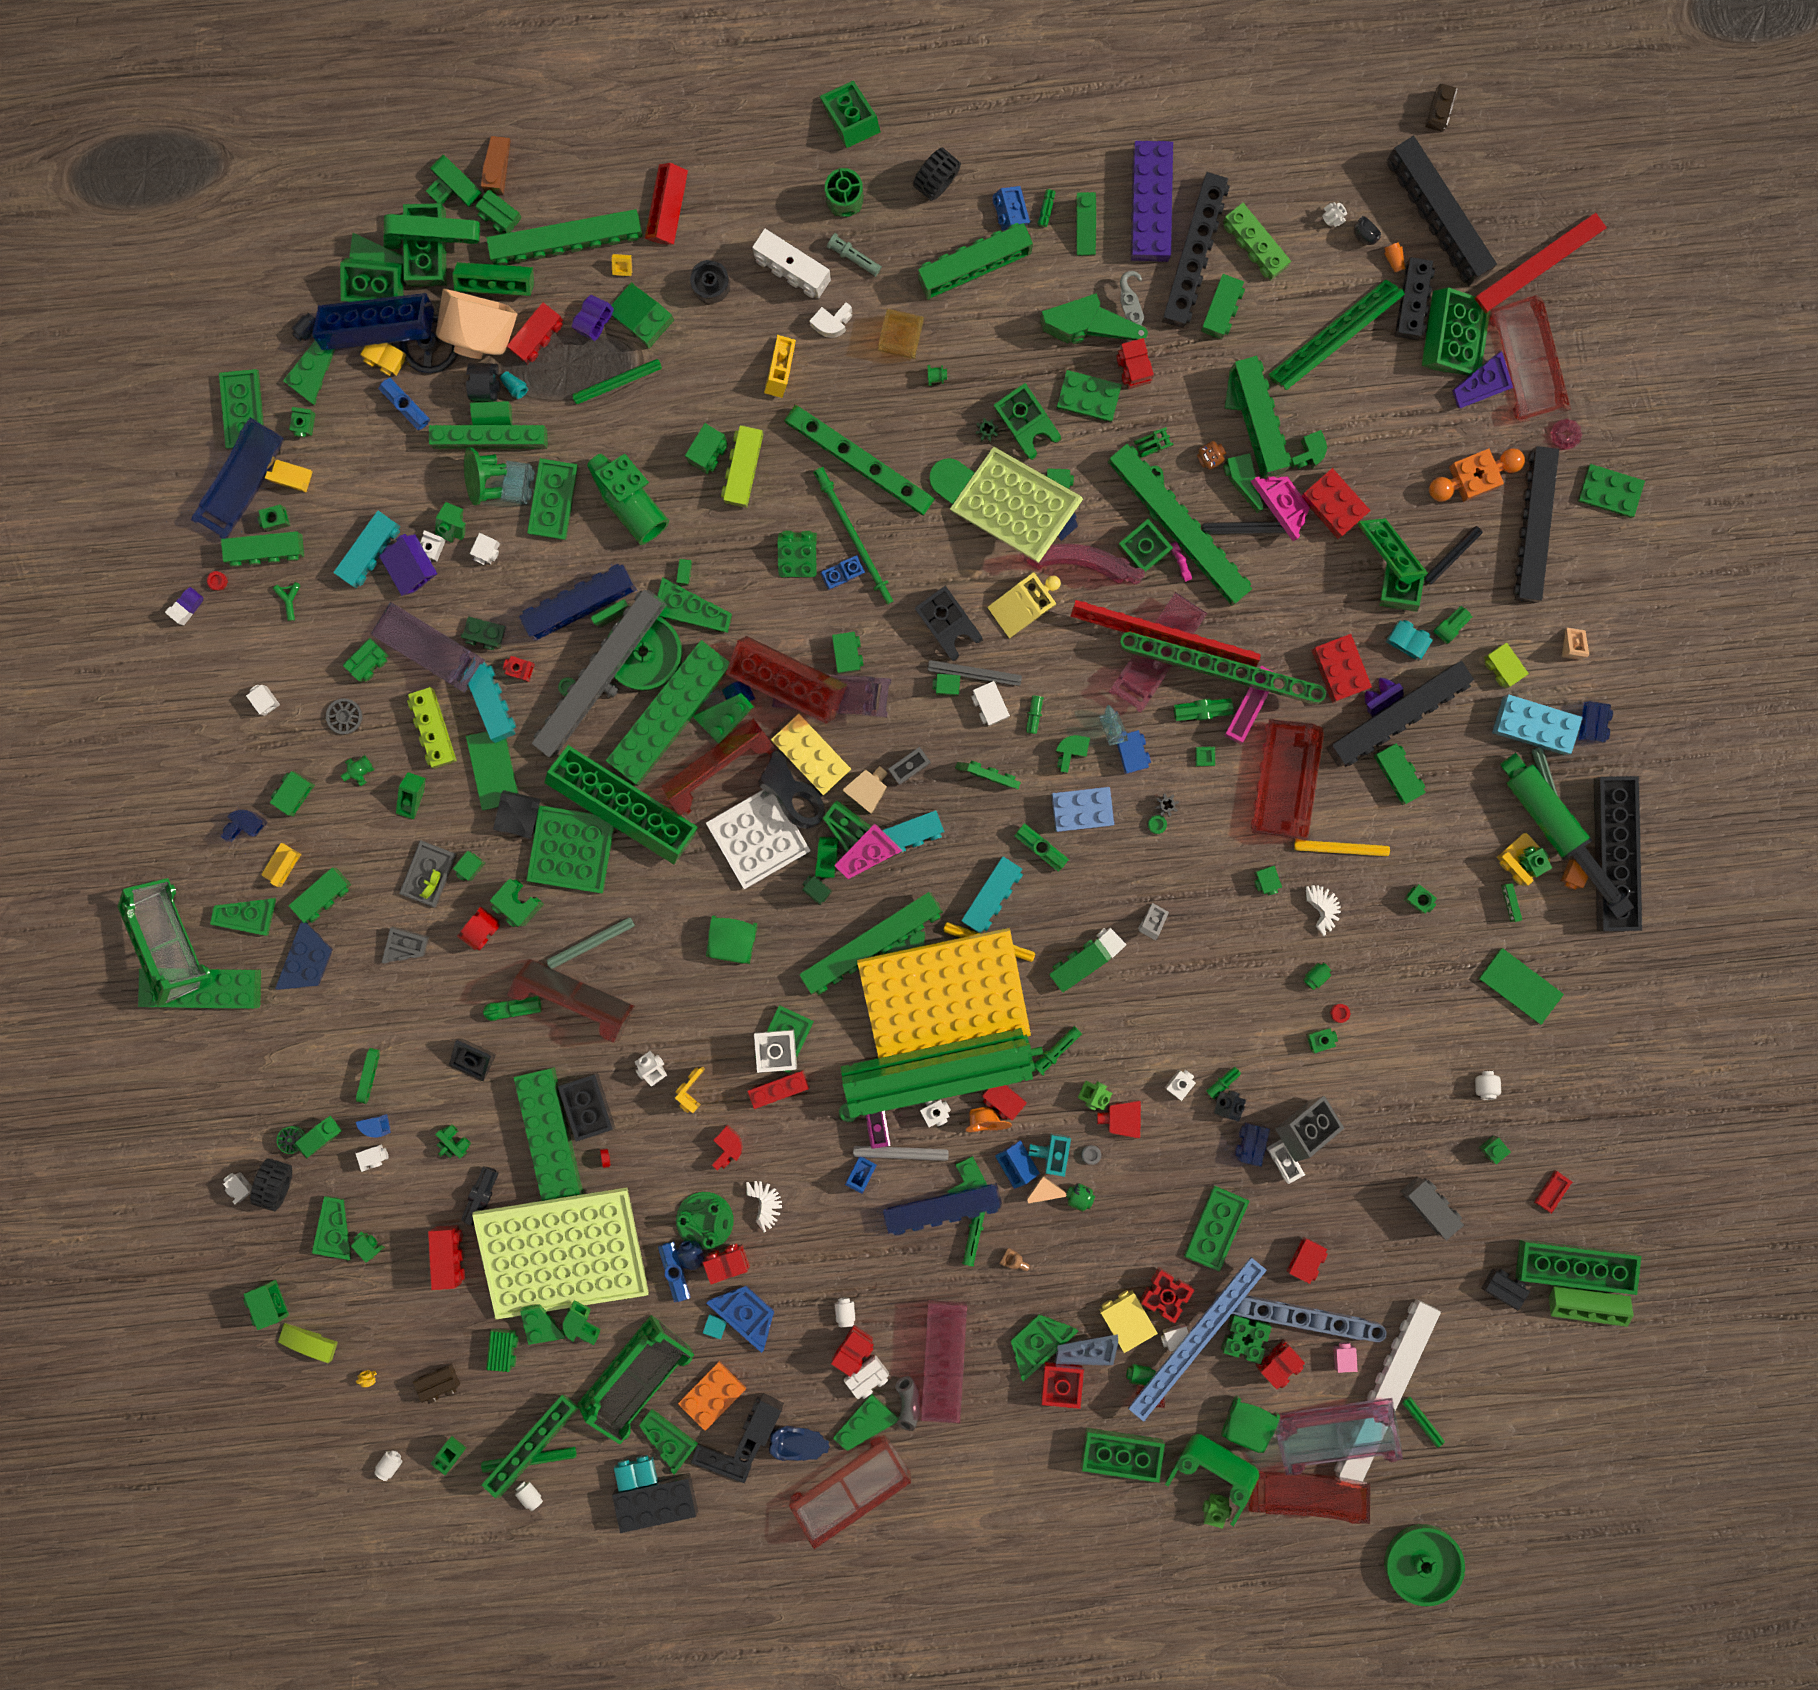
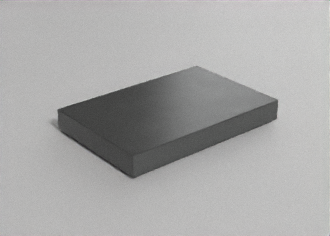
(424, 861)

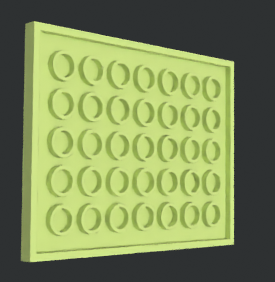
(561, 1252)

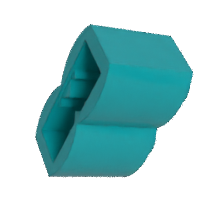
(1409, 640)
(635, 1473)

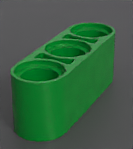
(455, 180)

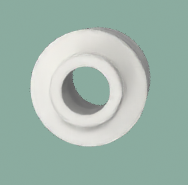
(845, 1312)
(388, 1465)
(528, 1495)

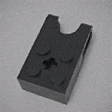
(952, 625)
(758, 1428)

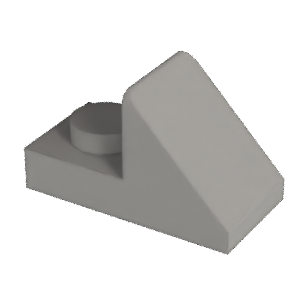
(1153, 921)

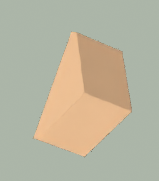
(1575, 644)
(1045, 1190)

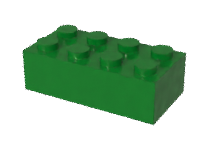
(424, 259)
(1122, 1455)

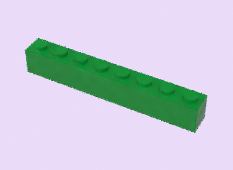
(564, 237)
(872, 943)

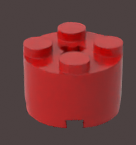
(478, 928)

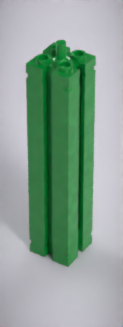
(938, 1072)

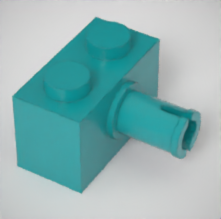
(1055, 1154)

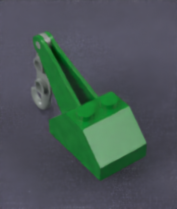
(1085, 317)

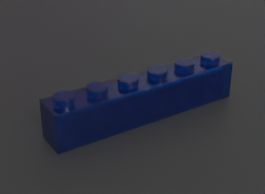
(942, 1208)

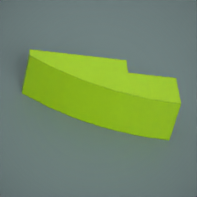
(308, 1343)

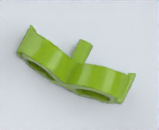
(431, 885)

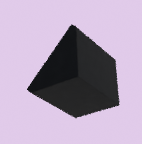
(471, 1059)

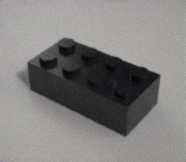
(655, 1504)

